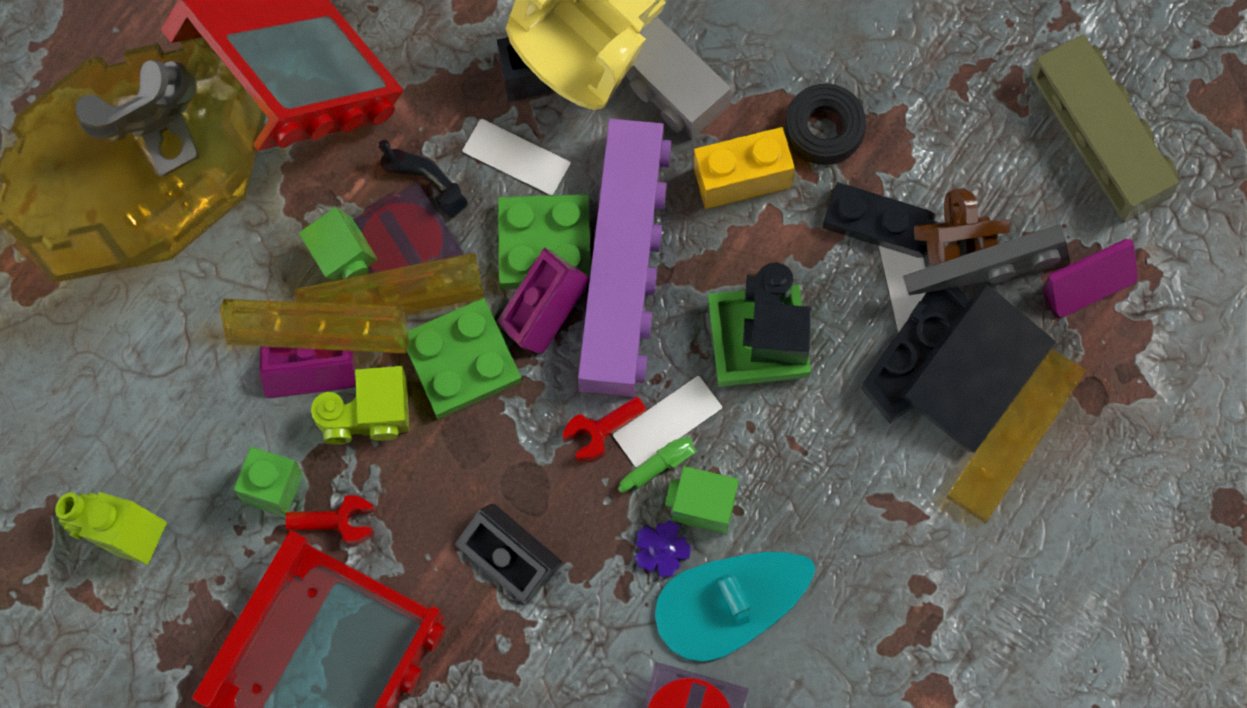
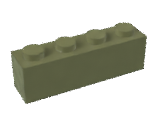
(1105, 127)

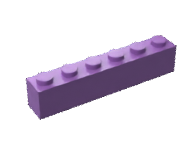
(622, 258)

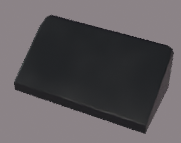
(508, 552)

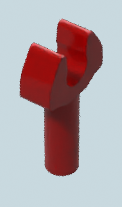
(601, 428)
(335, 520)

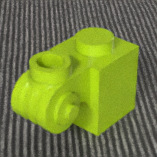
(376, 410)
(111, 524)

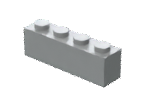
(677, 81)

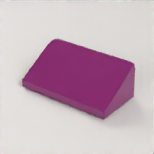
(1091, 278)
(542, 301)
(305, 370)

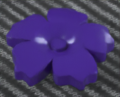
(661, 549)

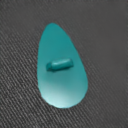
(729, 602)

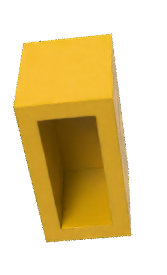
(743, 168)

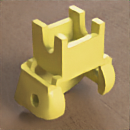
(581, 44)

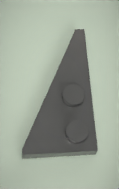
(995, 264)

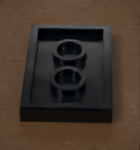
(978, 368)

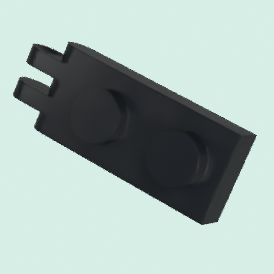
(877, 219)

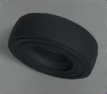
(825, 150)

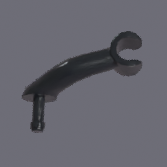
(403, 162)

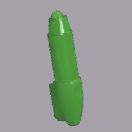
(667, 457)

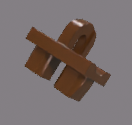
(959, 224)

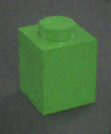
(338, 246)
(268, 481)
(702, 499)

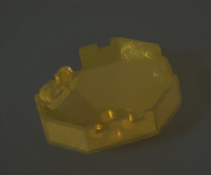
(100, 203)

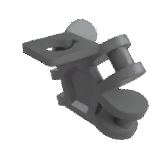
(158, 107)

